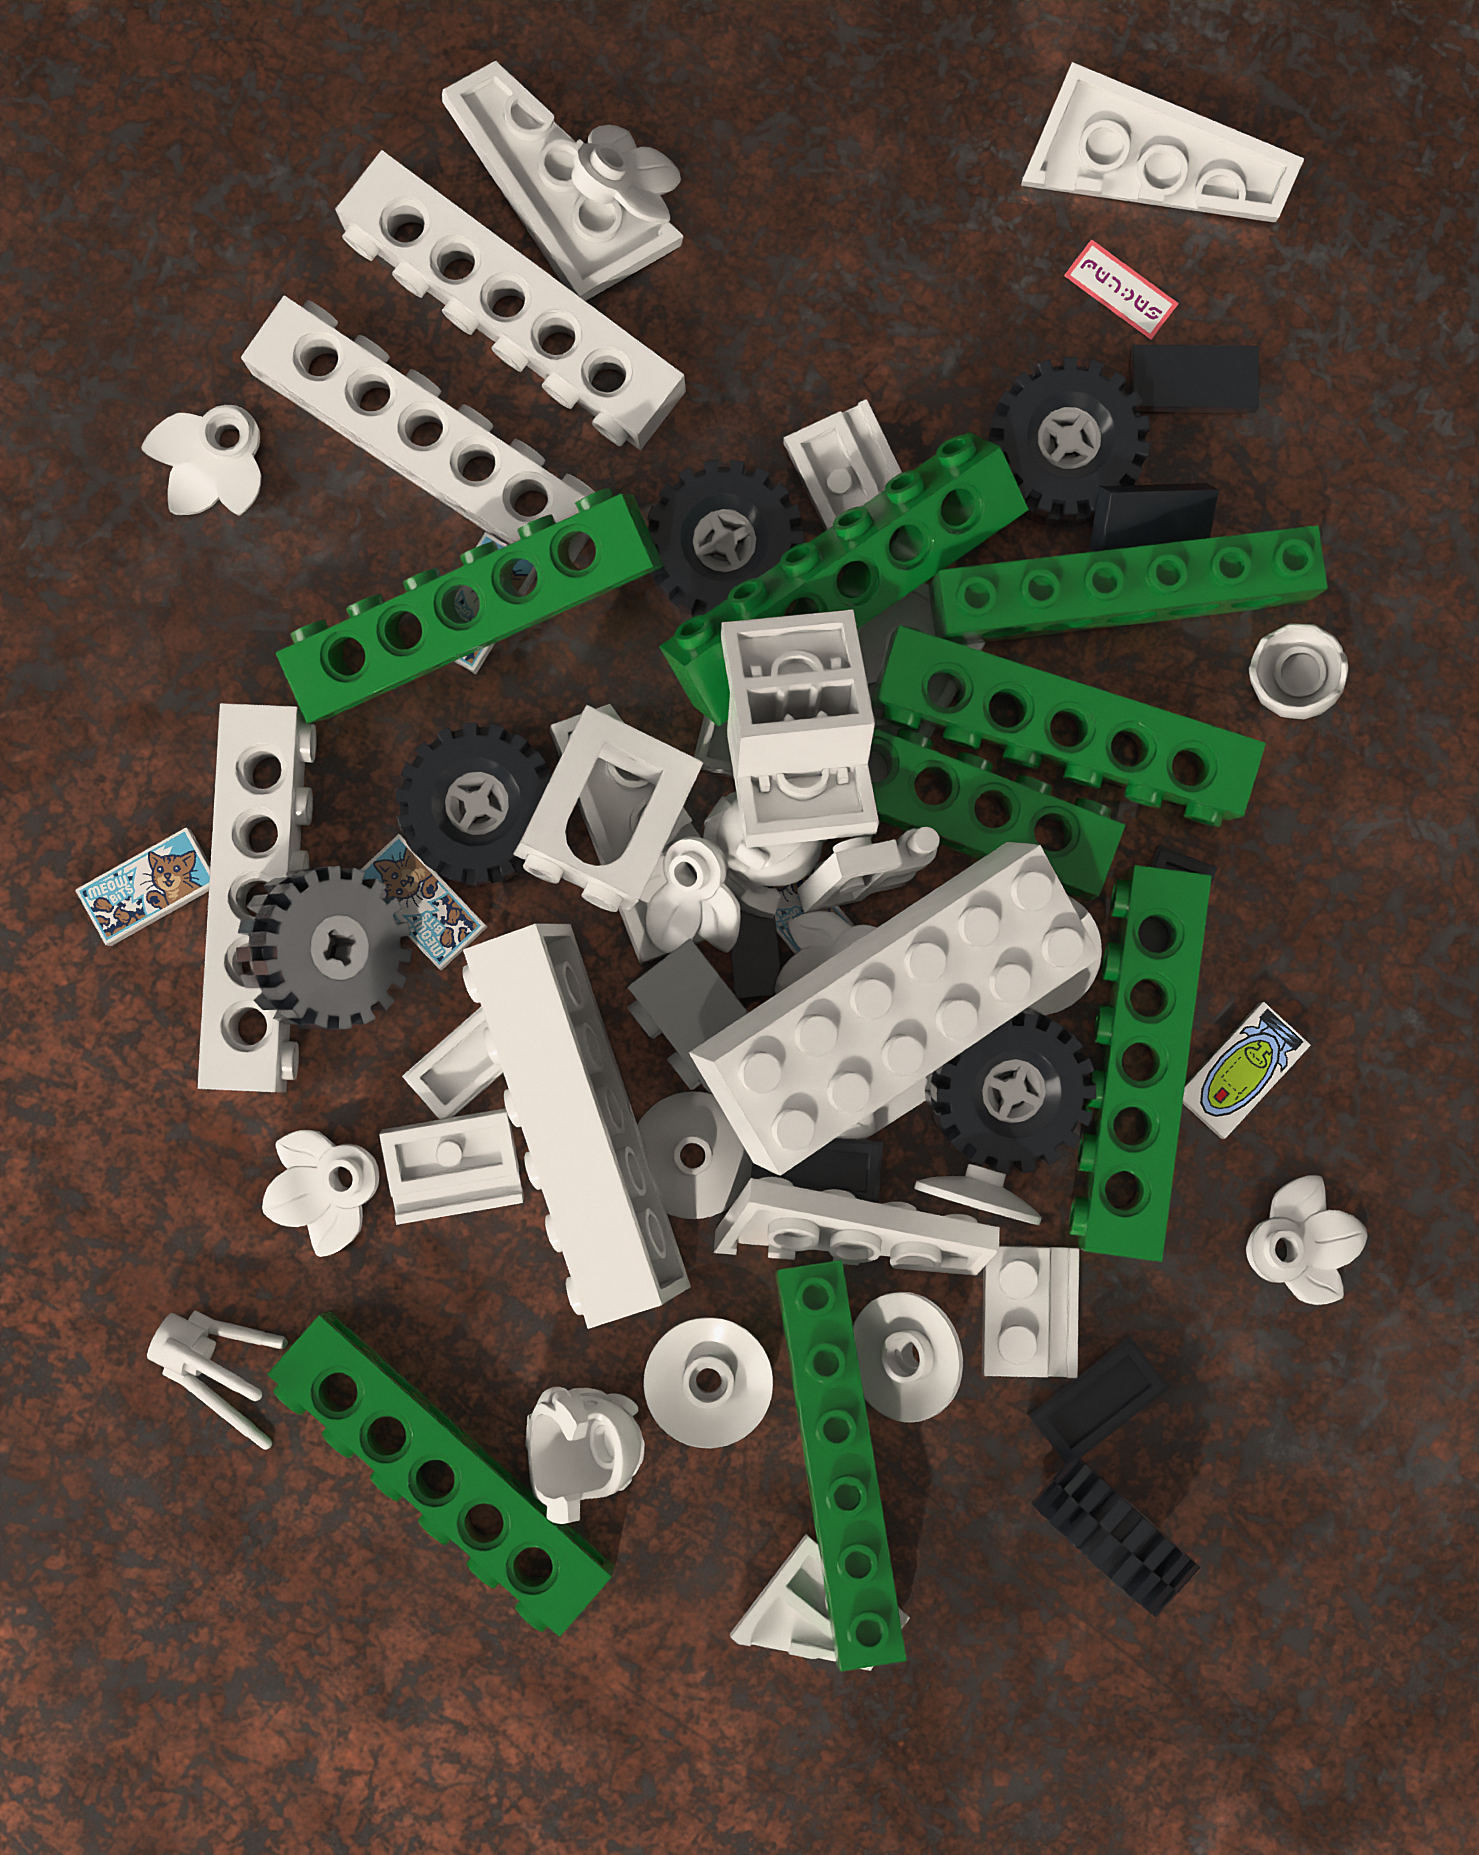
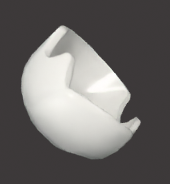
(1298, 671)

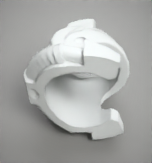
(760, 866)
(581, 1448)

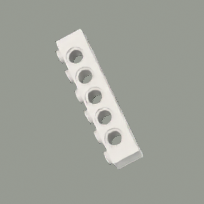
(393, 195)
(299, 334)
(244, 739)

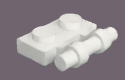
(867, 868)

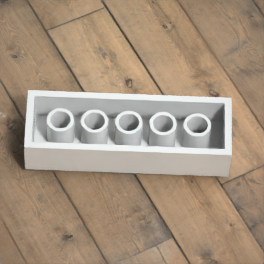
(895, 1006)
(575, 1122)

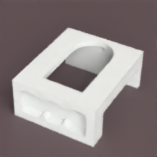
(545, 840)

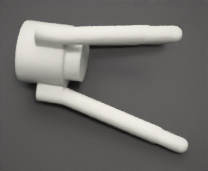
(186, 1351)

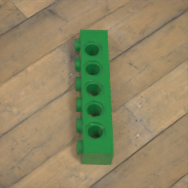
(878, 574)
(1128, 586)
(316, 661)
(1223, 758)
(1086, 825)
(1182, 905)
(840, 1466)
(543, 1601)

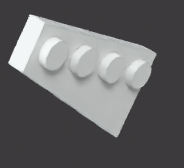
(1148, 151)
(532, 165)
(611, 810)
(853, 1229)

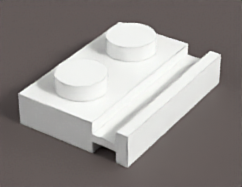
(842, 461)
(452, 1166)
(1031, 1312)

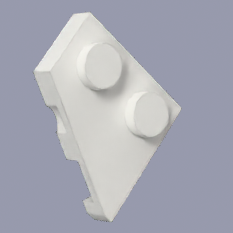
(793, 1609)

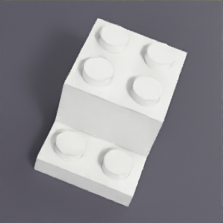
(799, 728)

